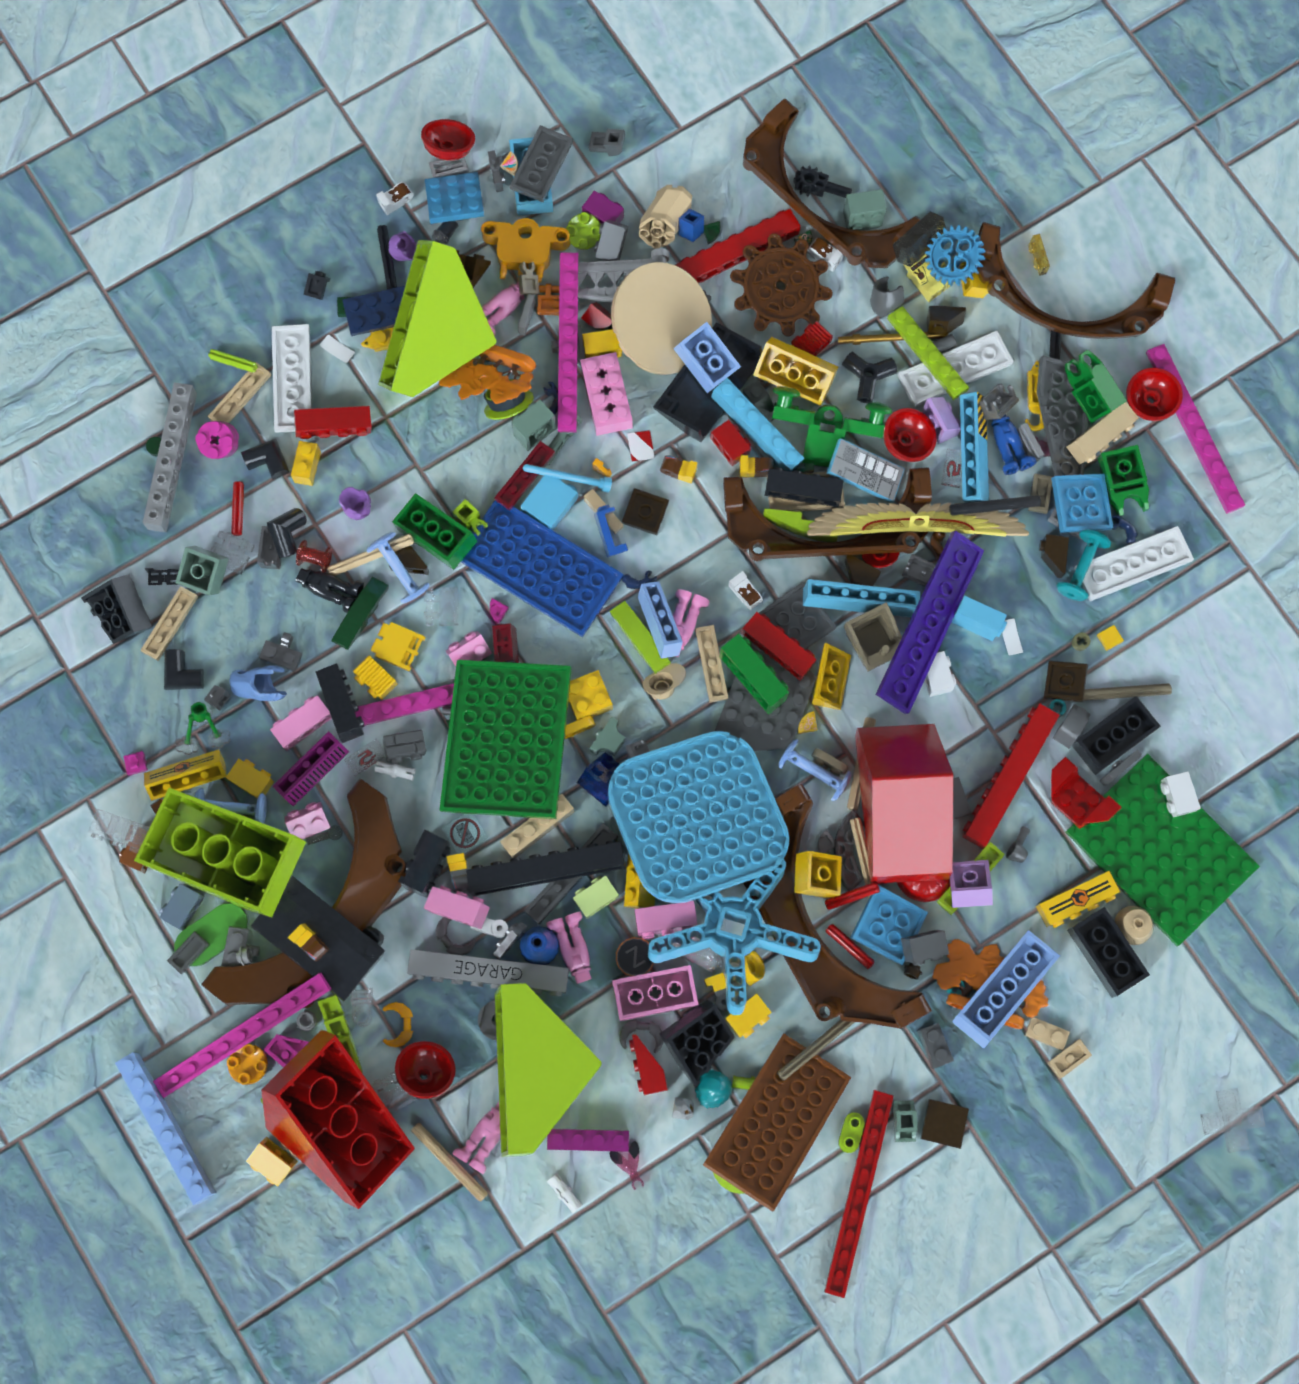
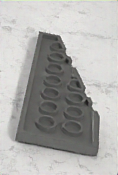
(1060, 414)

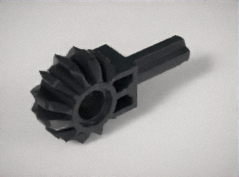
(819, 183)

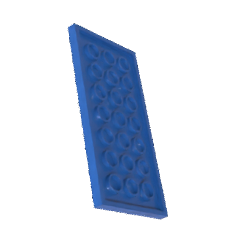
(542, 568)

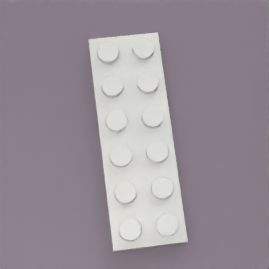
(969, 361)
(290, 374)
(1136, 563)

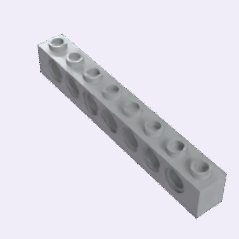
(170, 457)

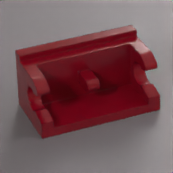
(505, 643)

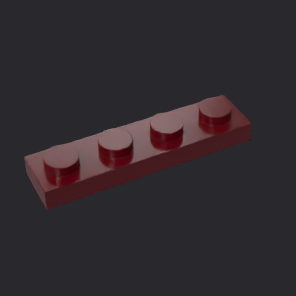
(522, 480)

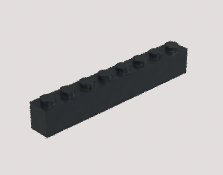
(546, 868)

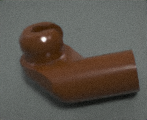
(936, 541)

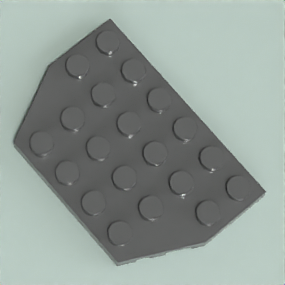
(748, 720)

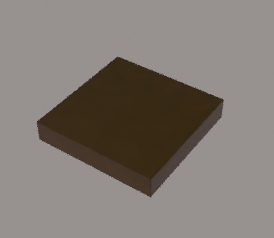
(645, 511)
(1065, 681)
(944, 1123)

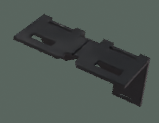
(160, 578)

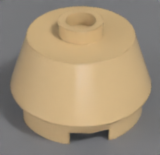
(1135, 924)

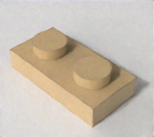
(1047, 1033)
(1069, 1058)

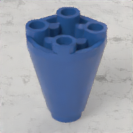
(545, 951)

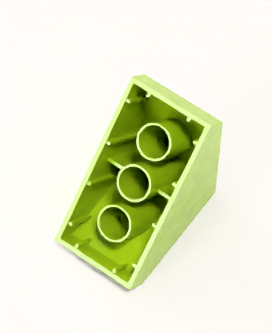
(436, 322)
(220, 852)
(538, 1068)

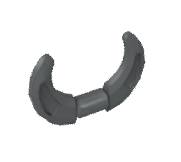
(441, 931)
(632, 1025)

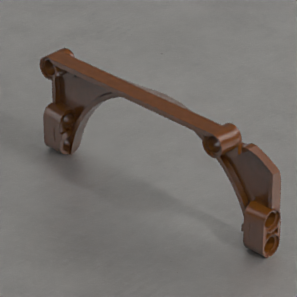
(766, 153)
(750, 529)

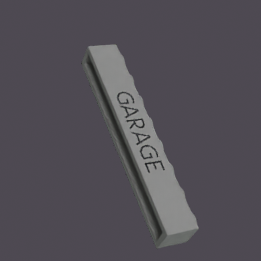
(486, 971)

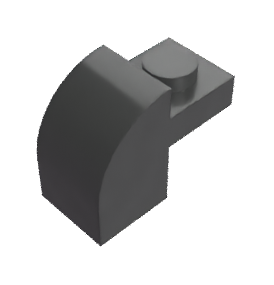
(1072, 726)

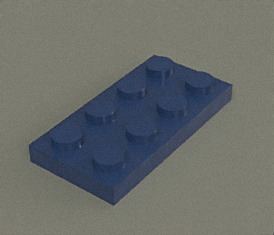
(373, 310)

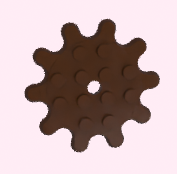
(792, 269)

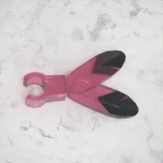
(629, 1166)

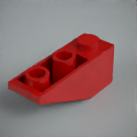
(650, 1071)

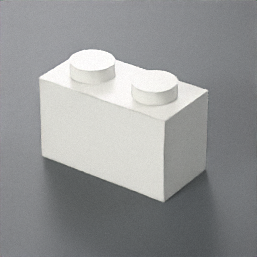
(939, 678)
(1180, 794)

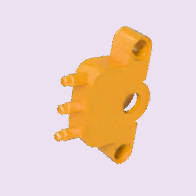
(515, 249)

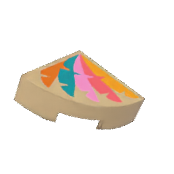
(510, 164)

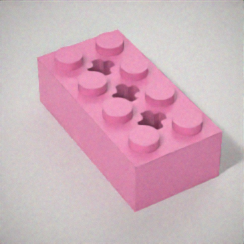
(599, 403)
(666, 1001)

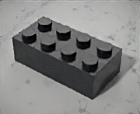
(1115, 735)
(1108, 952)

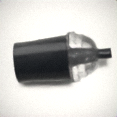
(444, 232)

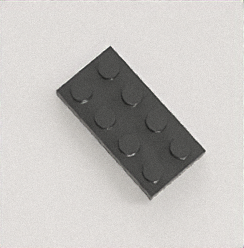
(541, 163)

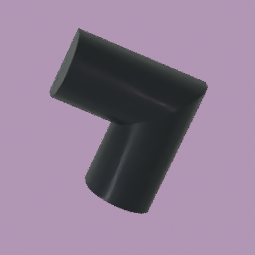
(269, 454)
(281, 529)
(176, 675)

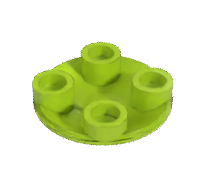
(584, 231)

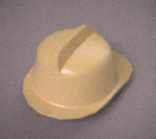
(664, 682)

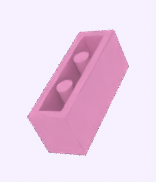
(301, 722)
(457, 906)

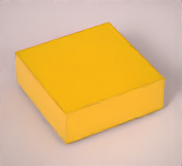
(1110, 638)

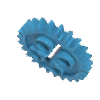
(971, 256)

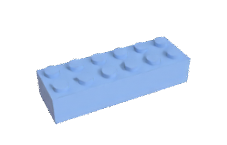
(1005, 989)

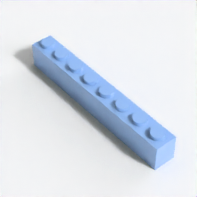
(165, 1128)

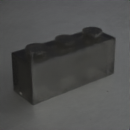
(914, 242)

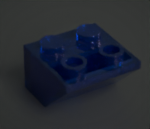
(597, 777)

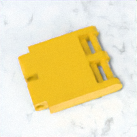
(397, 645)

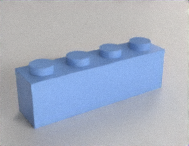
(660, 619)

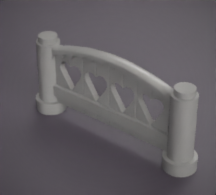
(614, 271)

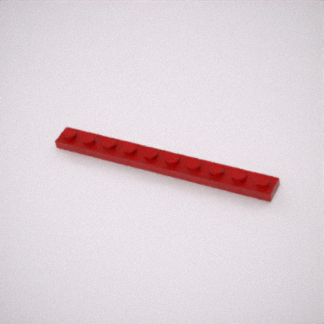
(858, 1194)

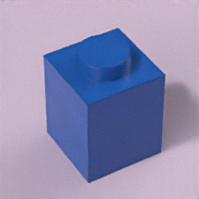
(691, 225)

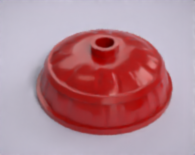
(447, 139)
(1160, 387)
(915, 430)
(924, 890)
(425, 1060)

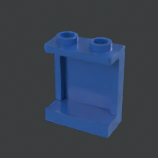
(605, 534)

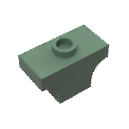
(608, 739)
(905, 1121)

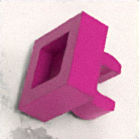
(135, 763)

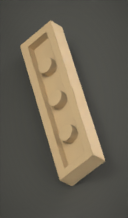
(240, 395)
(169, 623)
(711, 663)

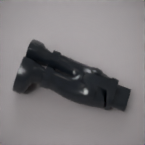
(321, 582)

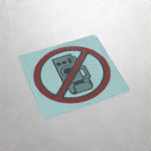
(464, 833)

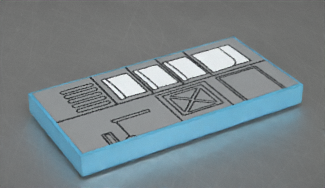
(865, 470)

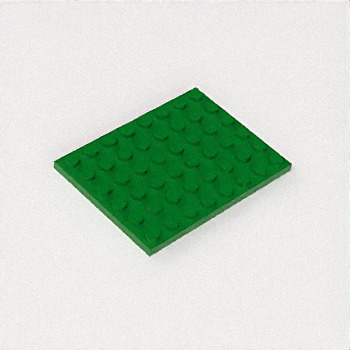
(506, 739)
(1163, 862)

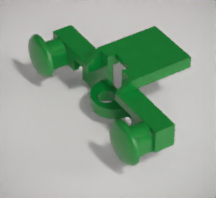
(820, 443)

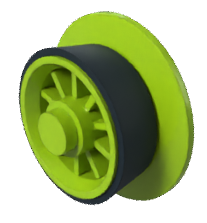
(509, 408)

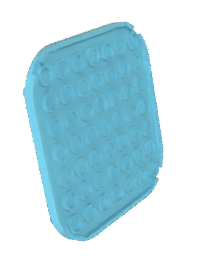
(697, 817)

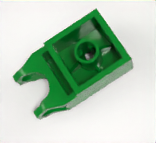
(1094, 387)
(1124, 484)

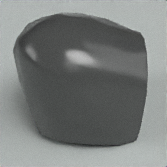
(885, 301)

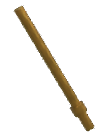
(857, 339)

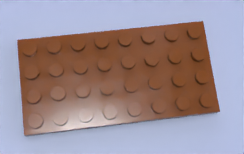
(776, 1124)

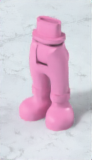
(507, 301)
(687, 627)
(575, 957)
(487, 1127)

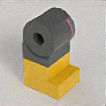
(458, 867)
(719, 988)

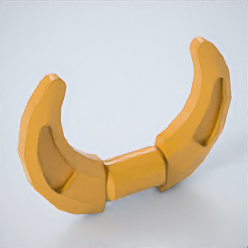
(405, 1035)

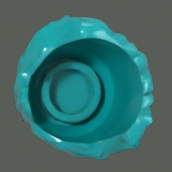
(713, 1089)

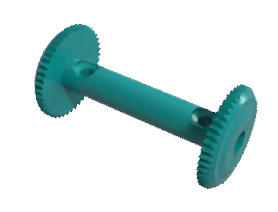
(1094, 540)

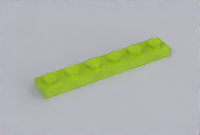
(928, 353)

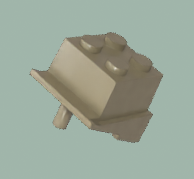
(874, 636)

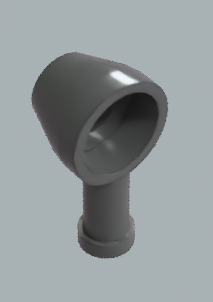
(1017, 851)

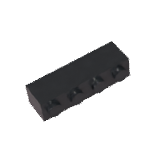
(804, 487)
(339, 702)

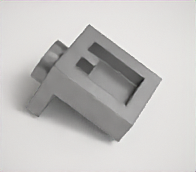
(217, 697)

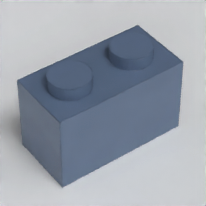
(181, 907)

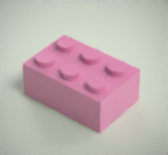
(665, 919)

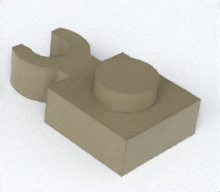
(528, 282)

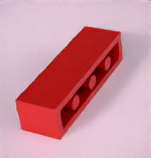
(332, 422)
(778, 645)

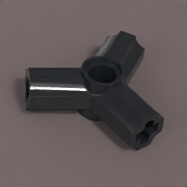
(867, 384)

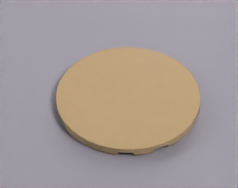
(656, 312)

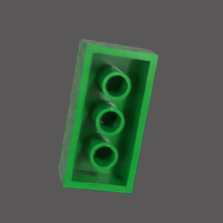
(435, 531)
(754, 674)

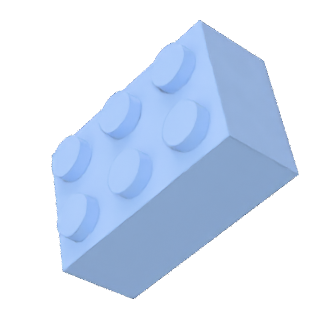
(707, 357)

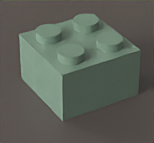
(864, 210)
(533, 424)
(202, 570)

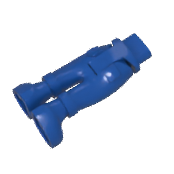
(1005, 434)

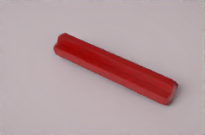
(237, 508)
(852, 895)
(850, 946)

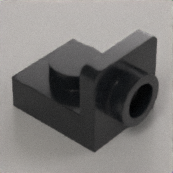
(316, 285)

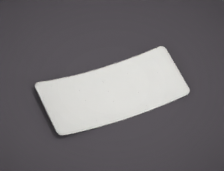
(337, 349)
(1011, 638)

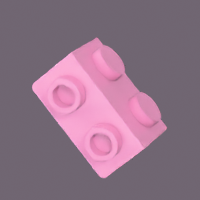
(470, 648)
(307, 821)

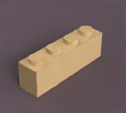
(1101, 433)
(535, 829)

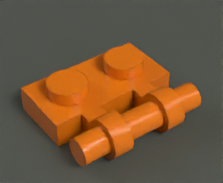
(548, 303)

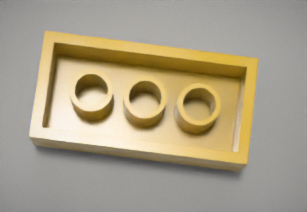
(792, 367)

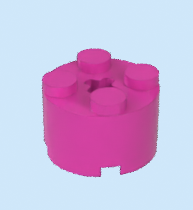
(207, 439)

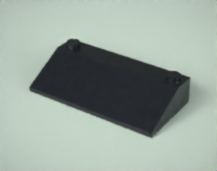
(687, 402)
(350, 950)

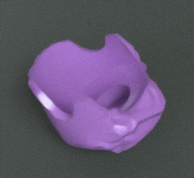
(402, 246)
(355, 503)

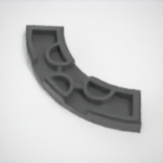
(844, 847)

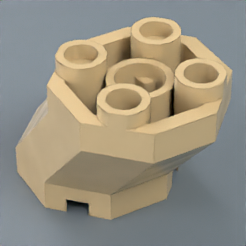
(661, 218)

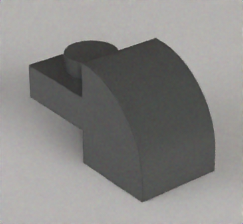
(608, 142)

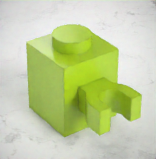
(469, 517)

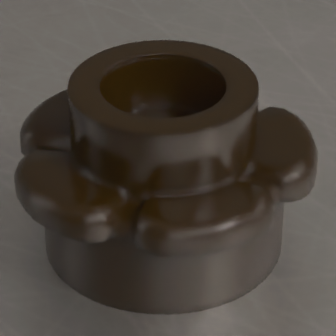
(912, 971)

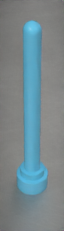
(602, 483)

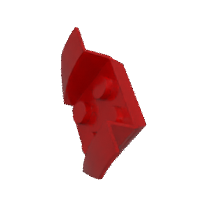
(1078, 798)

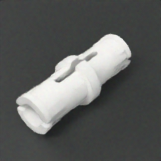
(395, 770)
(564, 1193)

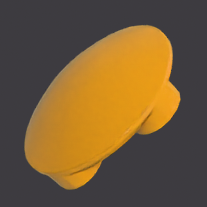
(247, 1064)

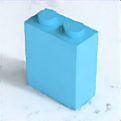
(550, 501)
(979, 618)

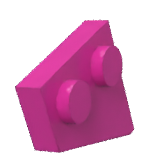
(284, 1048)

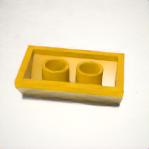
(831, 677)

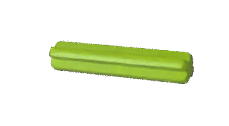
(233, 360)

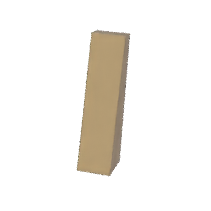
(594, 502)

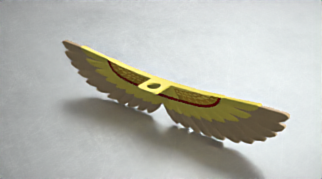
(900, 518)

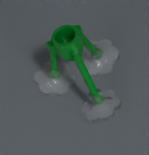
(201, 717)

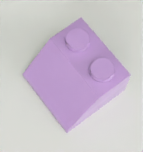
(942, 418)
(971, 884)

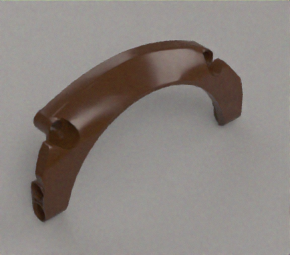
(1143, 312)

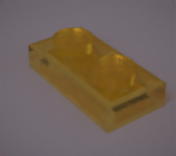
(1040, 258)

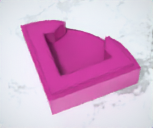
(497, 610)

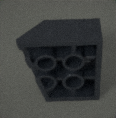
(118, 608)
(426, 865)
(698, 1040)

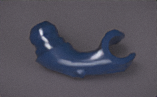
(552, 392)
(1130, 531)
(636, 584)

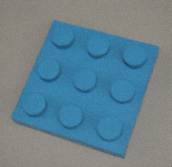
(454, 197)
(1082, 502)
(885, 922)

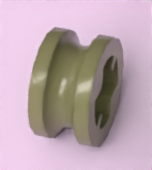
(1081, 647)

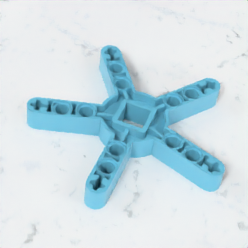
(732, 946)

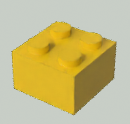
(589, 696)
(818, 874)

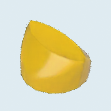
(754, 968)

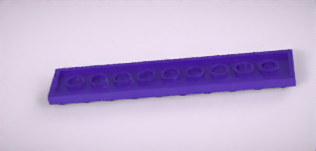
(929, 622)

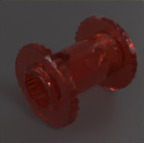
(313, 556)

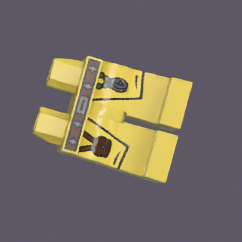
(924, 281)

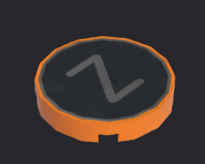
(633, 957)

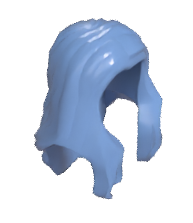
(256, 684)

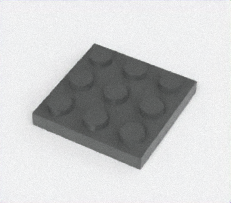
(799, 621)

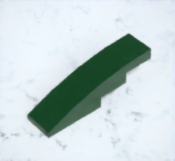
(359, 613)

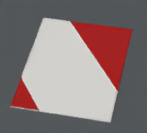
(640, 446)

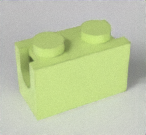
(595, 896)

